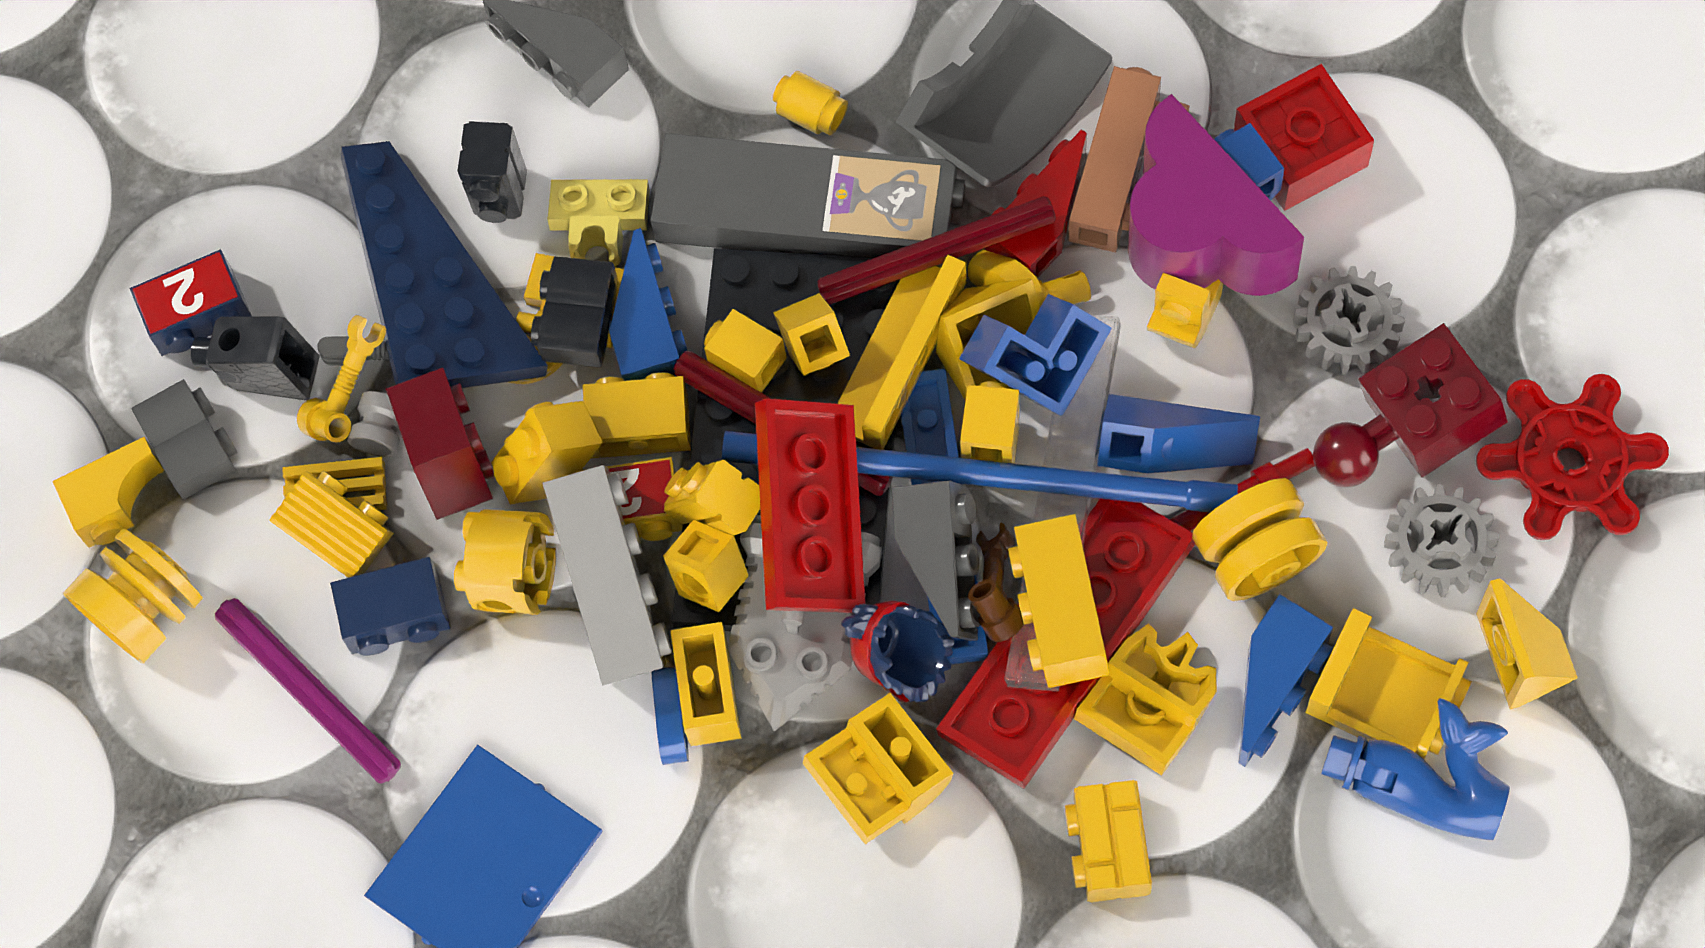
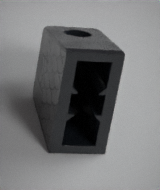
(259, 356)

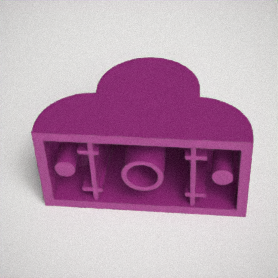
(1204, 215)

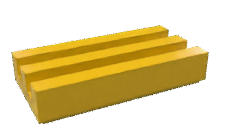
(343, 469)

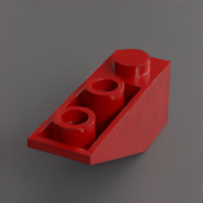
(1060, 184)

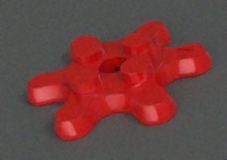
(1578, 425)

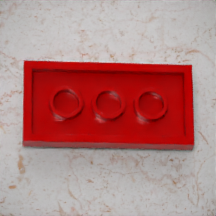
(809, 506)

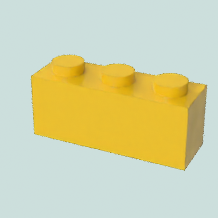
(1058, 601)

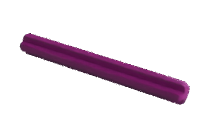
(307, 690)

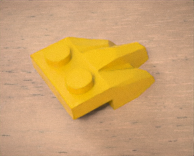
(1149, 698)

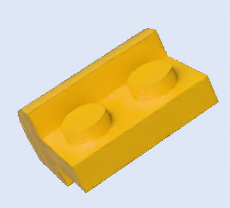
(879, 769)

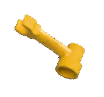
(324, 418)

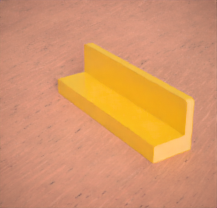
(900, 349)

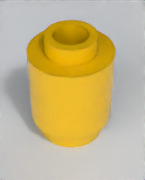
(809, 103)

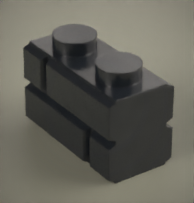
(492, 170)

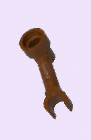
(998, 613)

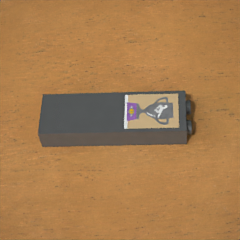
(799, 197)

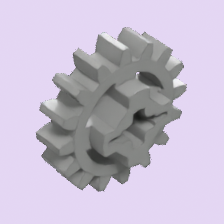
(1360, 303)
(1428, 524)

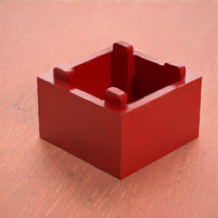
(1309, 133)

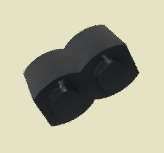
(575, 312)

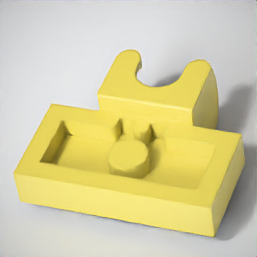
(598, 212)

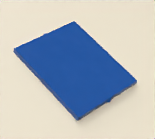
(483, 859)

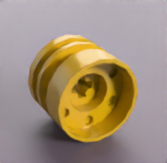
(133, 595)

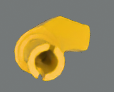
(993, 268)

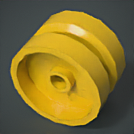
(1259, 539)

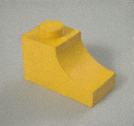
(104, 491)

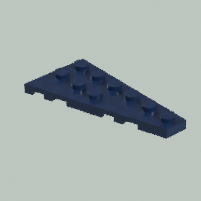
(426, 283)

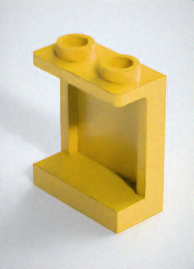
(1386, 688)

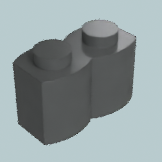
(185, 439)

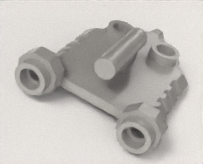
(789, 652)

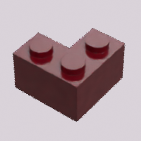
(440, 446)

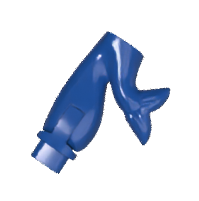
(1411, 787)

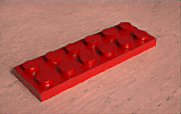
(1129, 563)

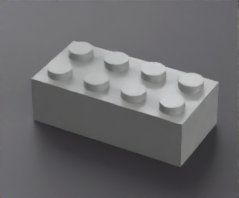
(606, 574)

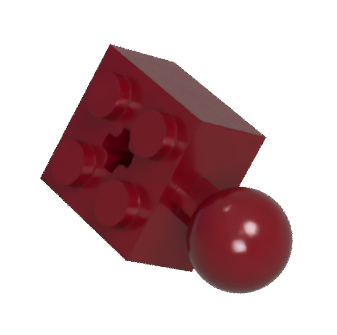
(1401, 399)

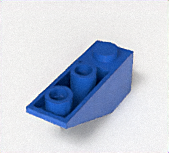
(640, 315)
(1173, 437)
(1279, 658)

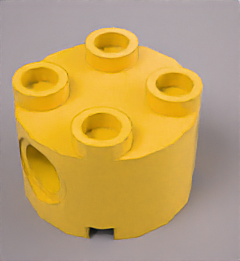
(506, 561)

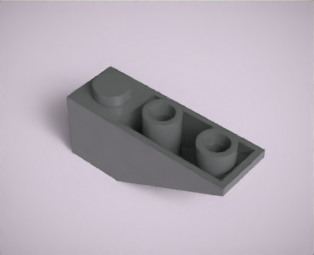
(565, 45)
(936, 540)

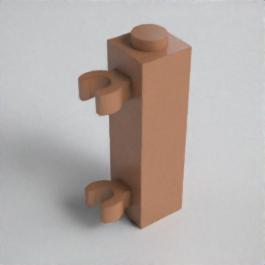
(1114, 159)

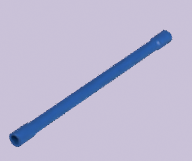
(1192, 495)

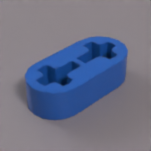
(668, 715)

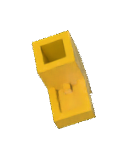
(1183, 309)

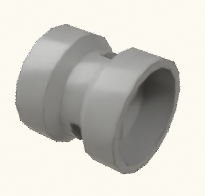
(377, 426)

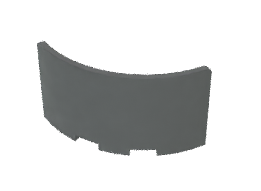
(1009, 96)

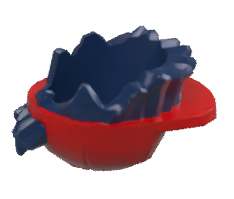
(899, 648)

